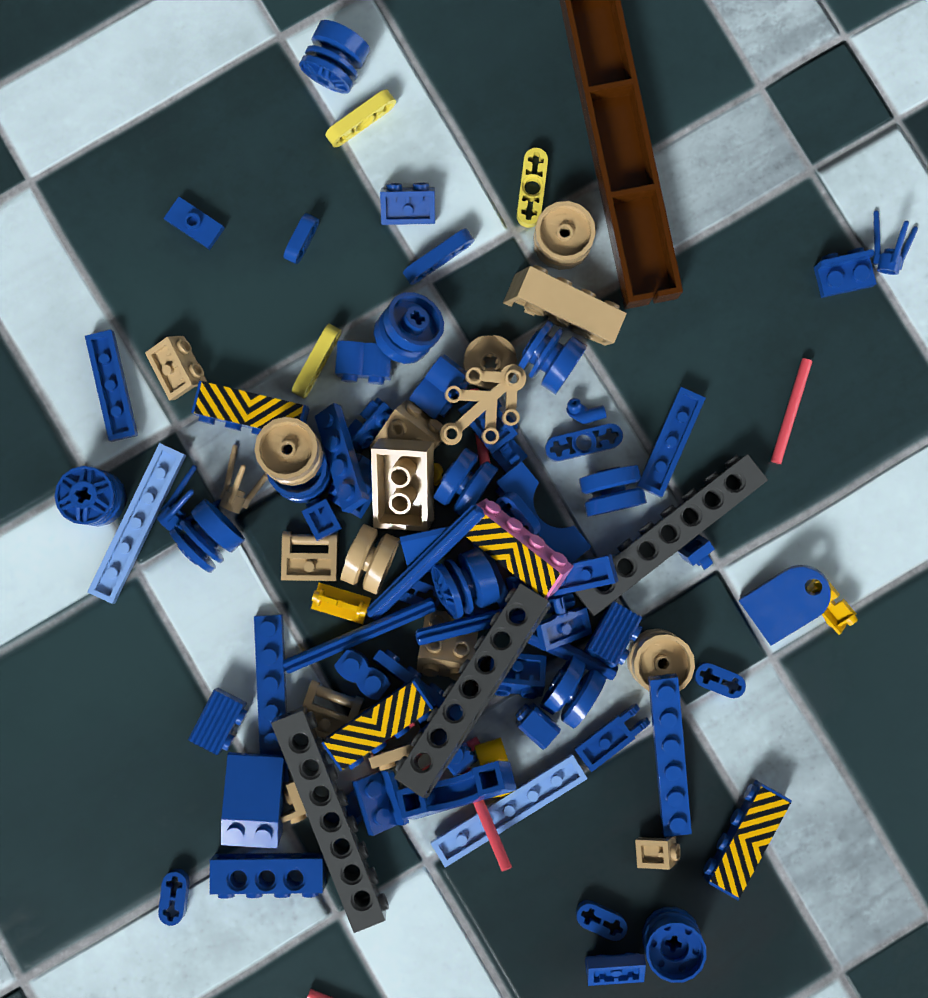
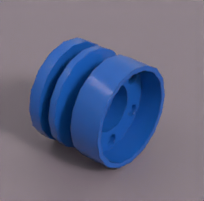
(334, 56)
(551, 356)
(106, 499)
(206, 536)
(466, 583)
(681, 958)

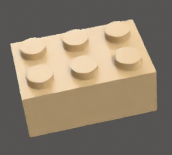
(403, 484)

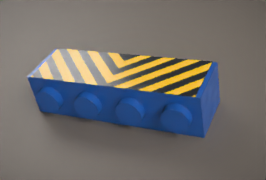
(242, 408)
(379, 723)
(746, 839)

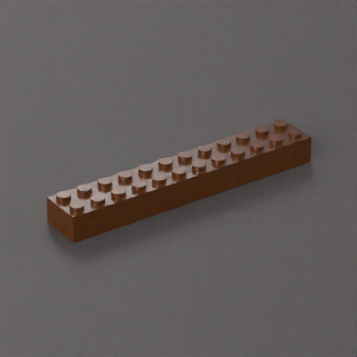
(621, 151)

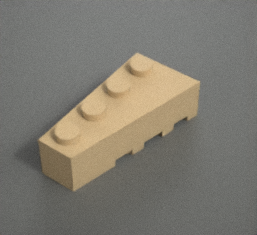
(565, 305)

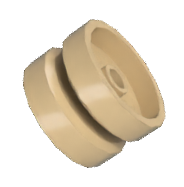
(550, 231)
(283, 436)
(366, 557)
(658, 645)

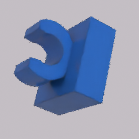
(509, 455)
(697, 552)

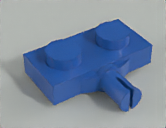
(563, 625)

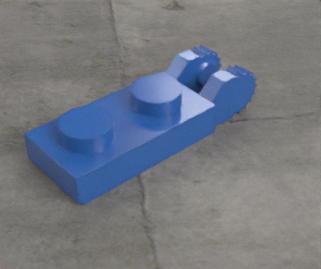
(610, 738)

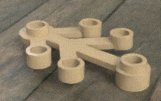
(486, 402)

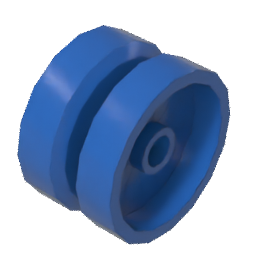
(408, 328)
(462, 481)
(612, 490)
(307, 491)
(573, 692)

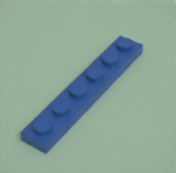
(270, 681)
(670, 754)

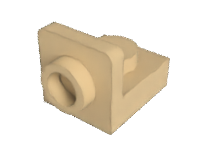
(293, 798)
(657, 852)

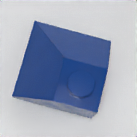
(416, 544)

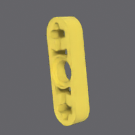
(360, 118)
(541, 170)
(316, 361)

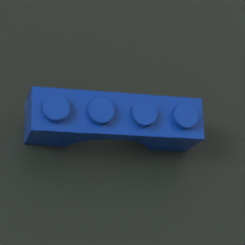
(562, 540)
(476, 785)

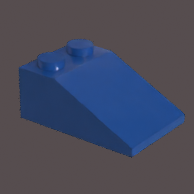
(253, 800)

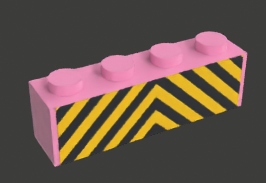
(519, 550)

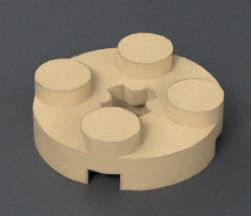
(489, 346)

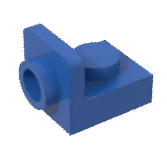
(321, 518)

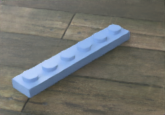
(136, 523)
(510, 809)

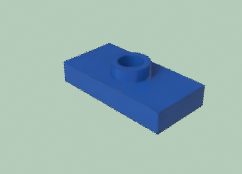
(194, 223)

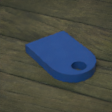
(785, 603)

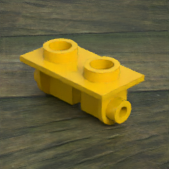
(340, 603)
(837, 614)

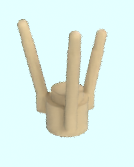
(232, 497)

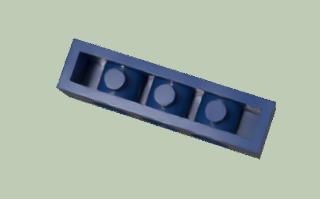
(280, 864)

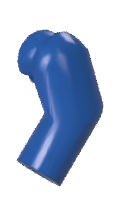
(583, 414)

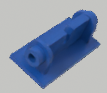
(376, 415)

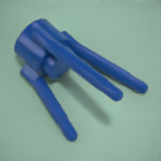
(892, 259)
(172, 512)

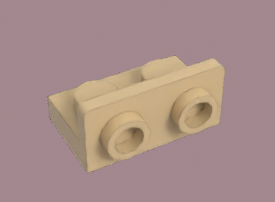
(175, 366)

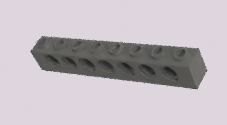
(748, 479)
(408, 770)
(360, 912)

